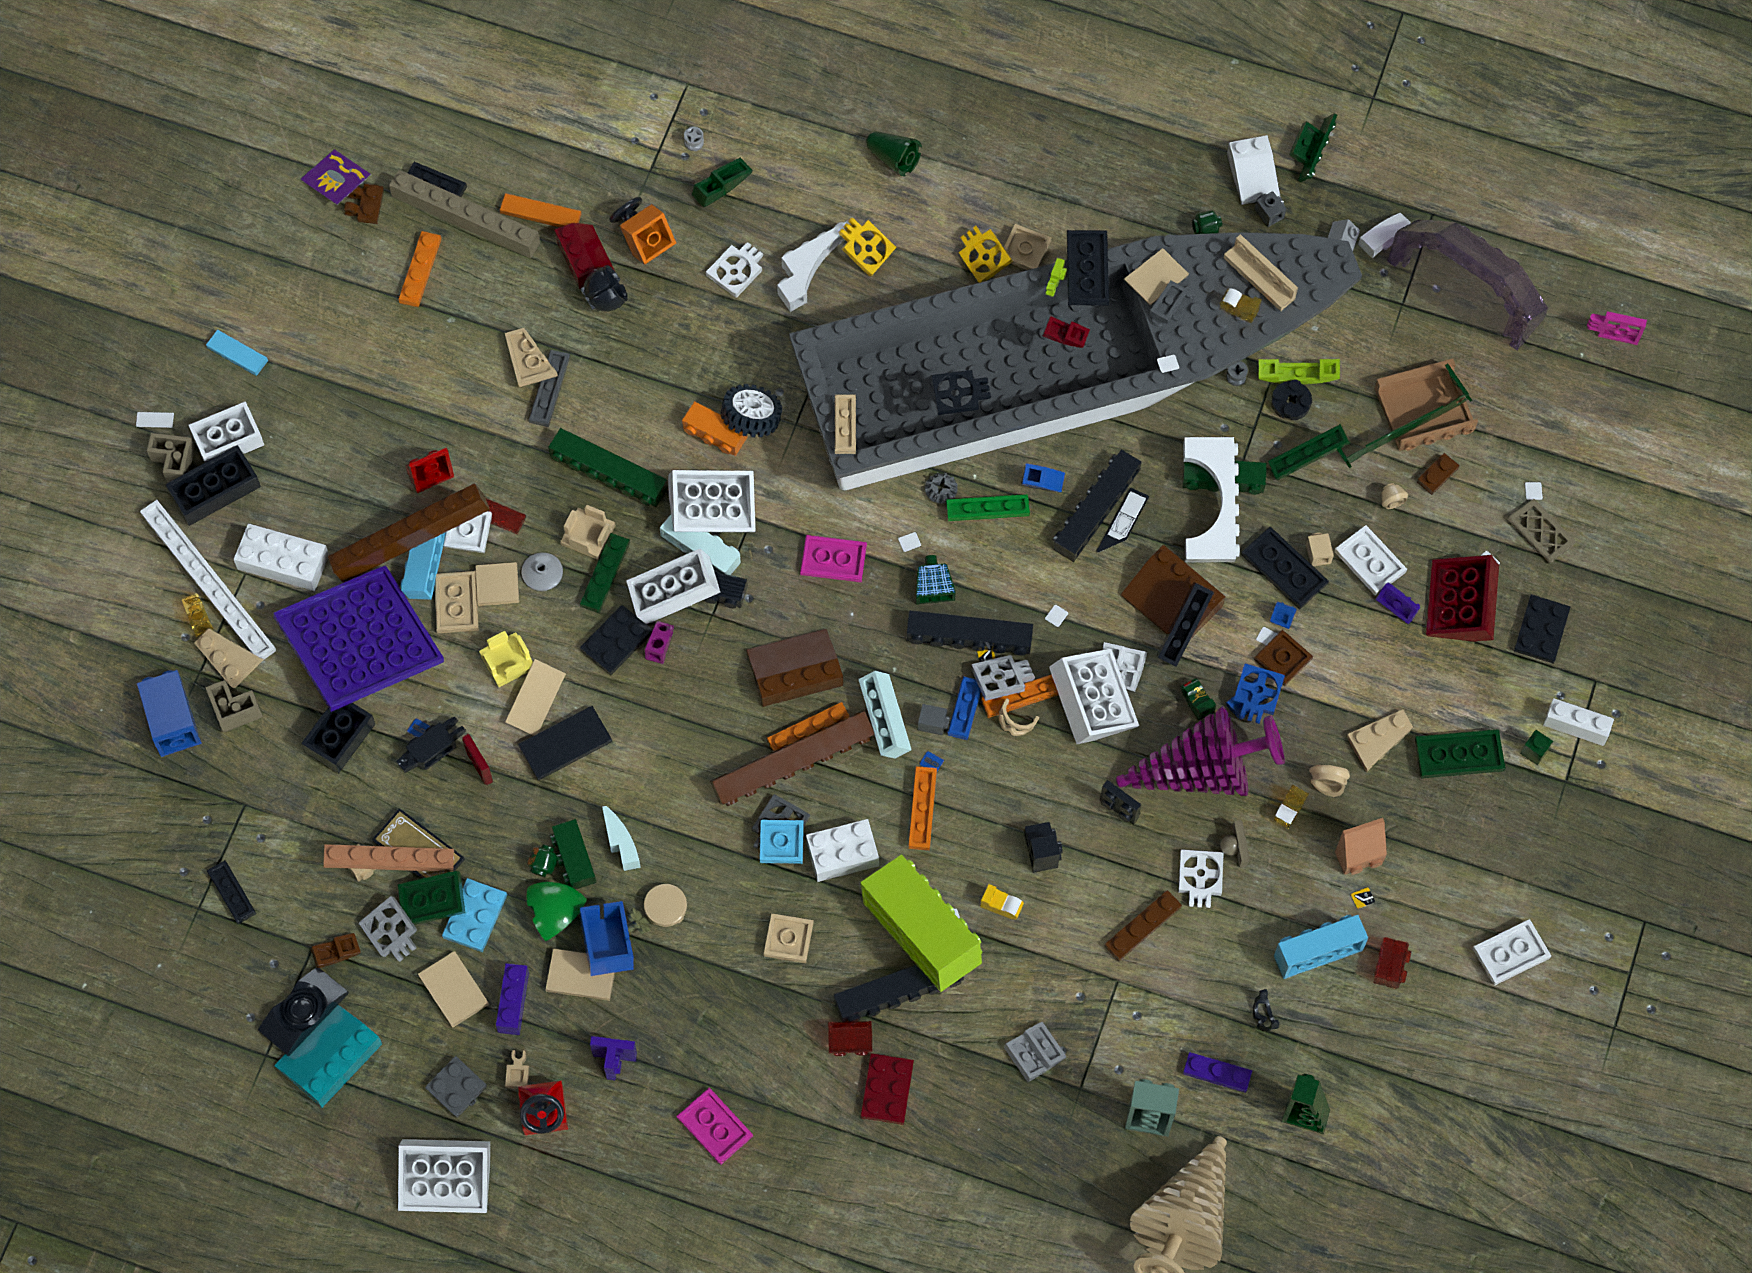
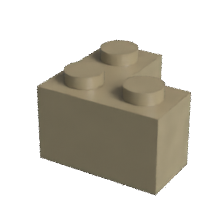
(173, 451)
(233, 710)

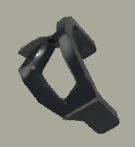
(1263, 998)

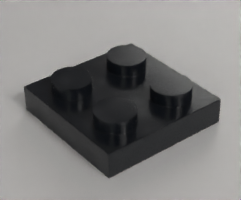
(1119, 801)

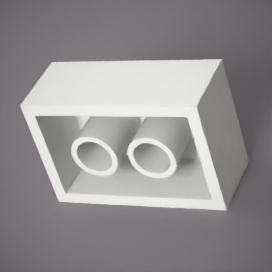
(225, 431)
(842, 850)

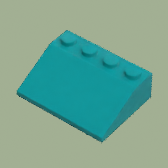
(330, 1055)

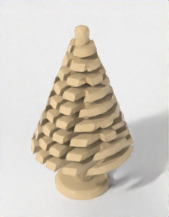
(1185, 1217)

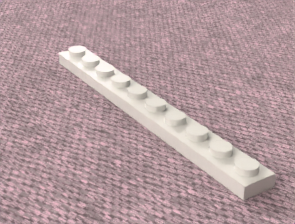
(207, 580)

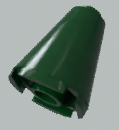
(895, 151)

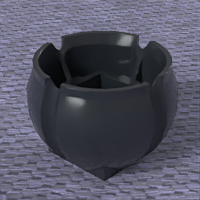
(603, 289)

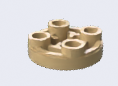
(665, 905)

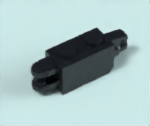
(430, 746)

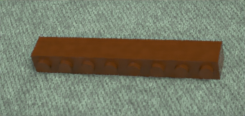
(408, 533)
(791, 758)

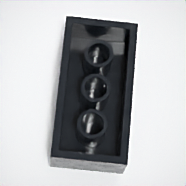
(213, 485)

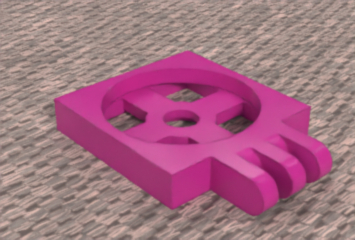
(1610, 331)

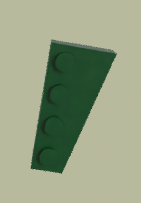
(1307, 1105)

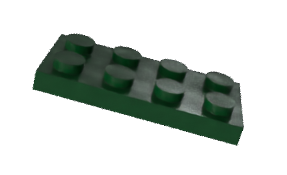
(1460, 753)

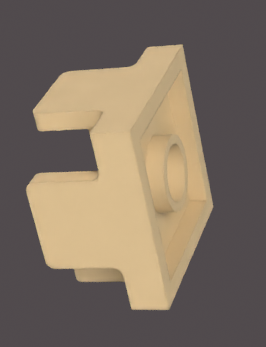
(587, 531)

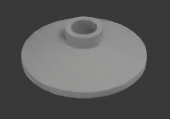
(544, 579)

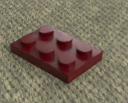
(887, 1089)

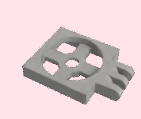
(1019, 670)
(398, 942)

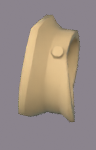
(1329, 779)

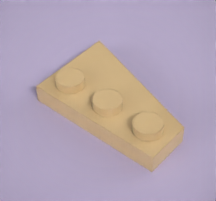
(527, 359)

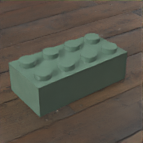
(1152, 1107)

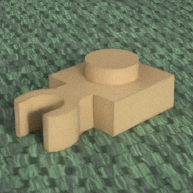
(518, 1073)

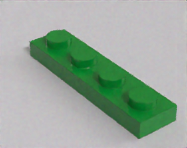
(988, 507)

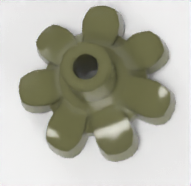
(637, 922)

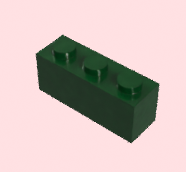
(573, 854)

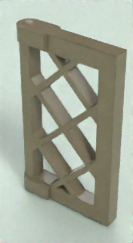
(1544, 515)

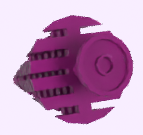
(1205, 758)

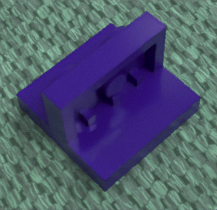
(613, 1051)

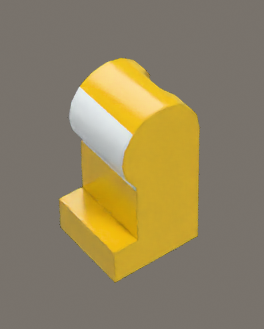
(1001, 903)

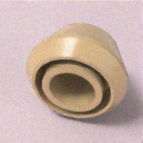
(1393, 496)

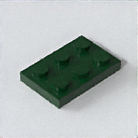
(432, 897)

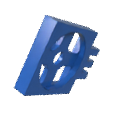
(1253, 707)

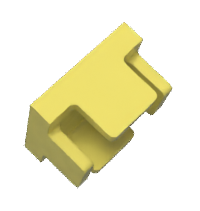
(506, 657)

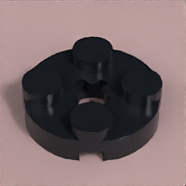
(1295, 390)

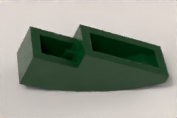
(721, 182)

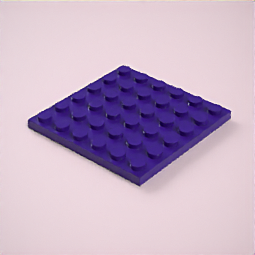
(358, 638)

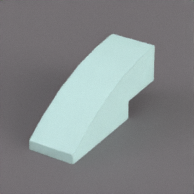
(620, 840)

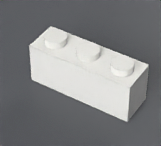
(1578, 722)

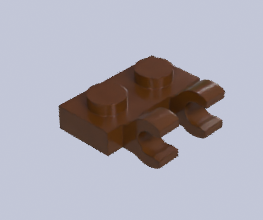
(370, 204)

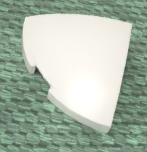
(1129, 663)

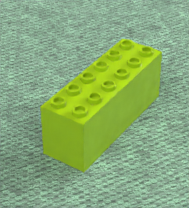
(922, 922)

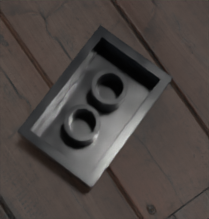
(338, 735)

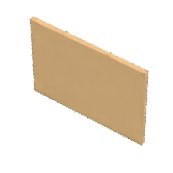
(1154, 275)

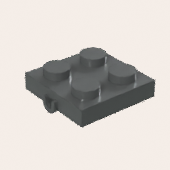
(456, 1087)

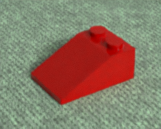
(430, 469)

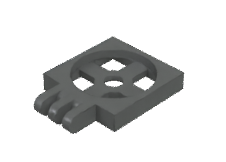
(775, 802)

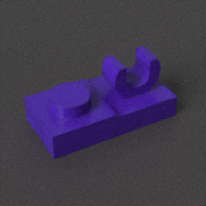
(1398, 603)

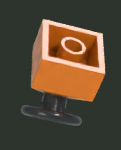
(645, 231)

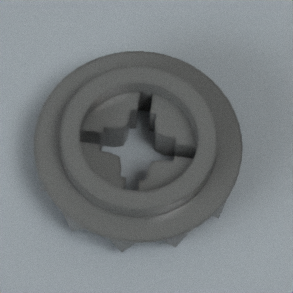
(933, 492)

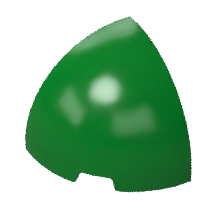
(553, 906)

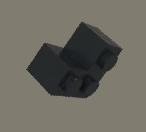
(1043, 847)

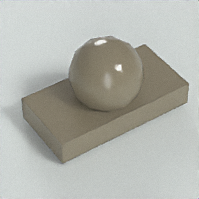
(1236, 844)

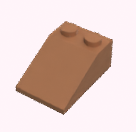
(1362, 847)

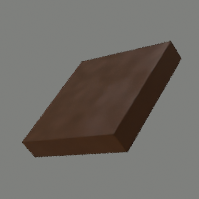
(1283, 656)

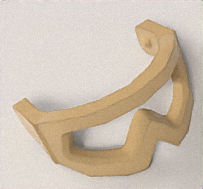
(1011, 727)

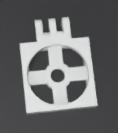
(746, 258)
(1200, 892)

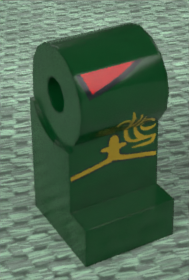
(1198, 699)

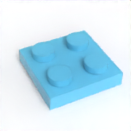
(781, 841)

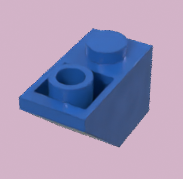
(1043, 478)

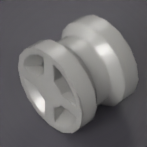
(692, 134)

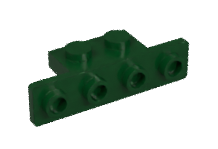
(1309, 145)

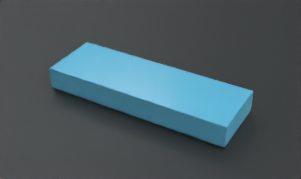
(237, 352)

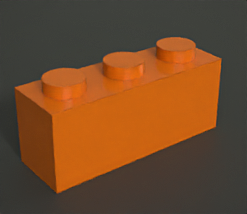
(711, 429)

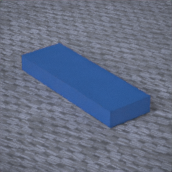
(964, 709)

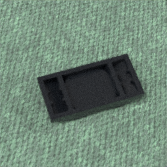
(302, 1010)

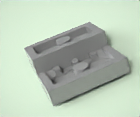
(1034, 1051)

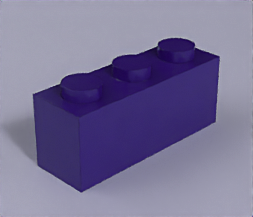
(512, 999)

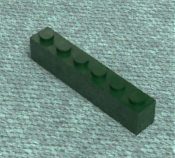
(608, 467)

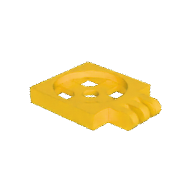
(854, 236)
(975, 242)

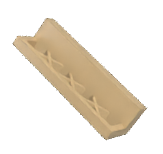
(1261, 273)

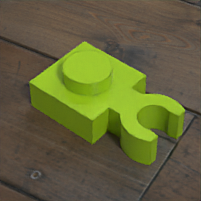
(1058, 273)

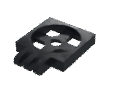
(976, 388)

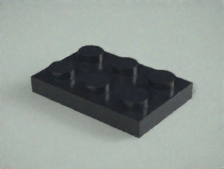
(1542, 629)
(616, 640)

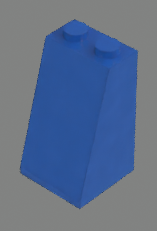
(168, 713)

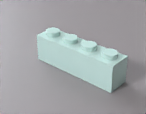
(723, 558)
(885, 714)

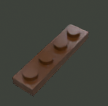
(1143, 925)

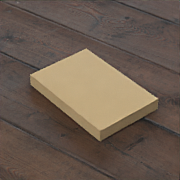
(456, 602)
(571, 976)
(453, 989)

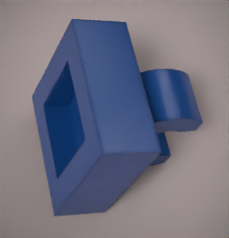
(1283, 615)

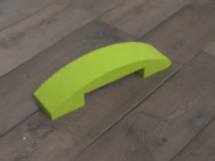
(1306, 373)

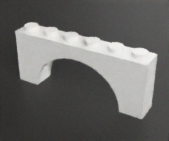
(1217, 457)

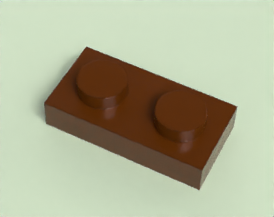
(1438, 474)

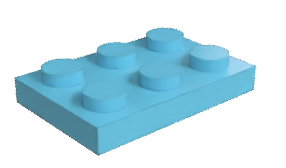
(481, 909)

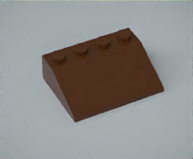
(1162, 587)
(795, 667)

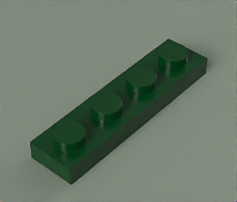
(1309, 452)
(605, 573)

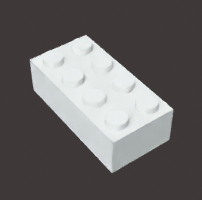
(281, 557)
(673, 586)

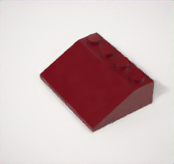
(1463, 598)

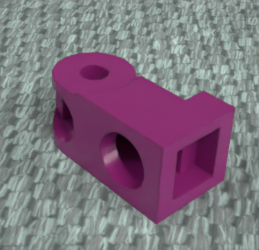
(659, 642)

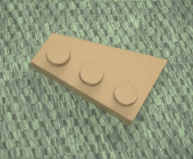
(227, 657)
(1379, 737)

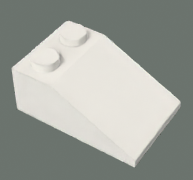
(1252, 168)

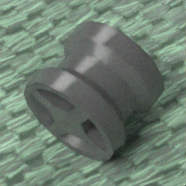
(1236, 378)

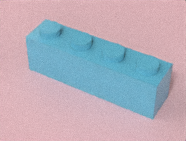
(422, 569)

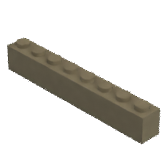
(464, 214)

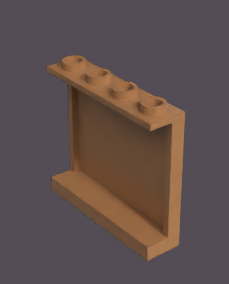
(1418, 392)

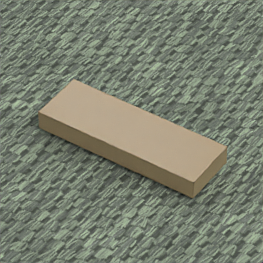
(845, 424)

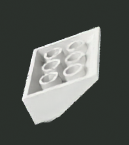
(712, 501)
(1093, 695)
(443, 1175)

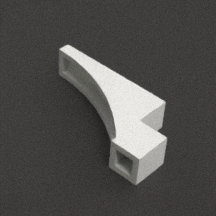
(802, 265)

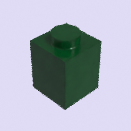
(1536, 747)

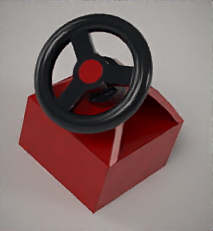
(542, 1108)

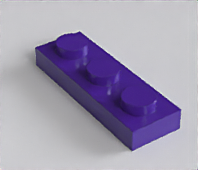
(1217, 1072)

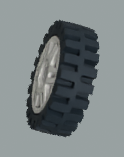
(751, 410)

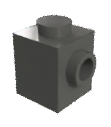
(1270, 208)

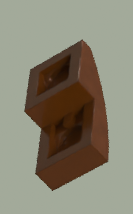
(335, 951)

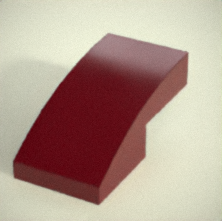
(1065, 333)

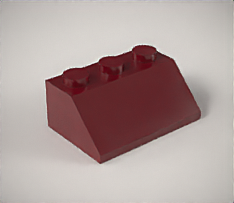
(581, 250)

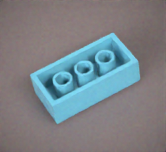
(1320, 946)

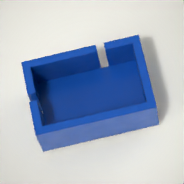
(606, 939)

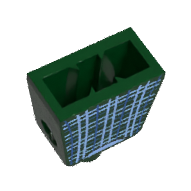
(934, 582)

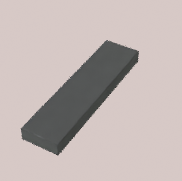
(549, 390)

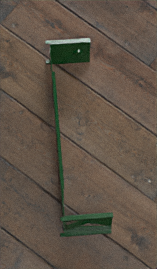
(1412, 425)

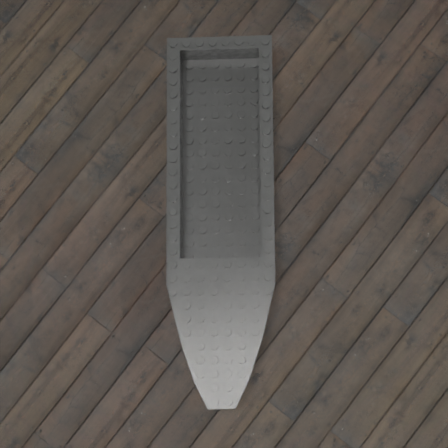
(1035, 381)

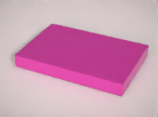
(833, 558)
(714, 1126)

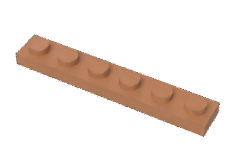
(388, 858)

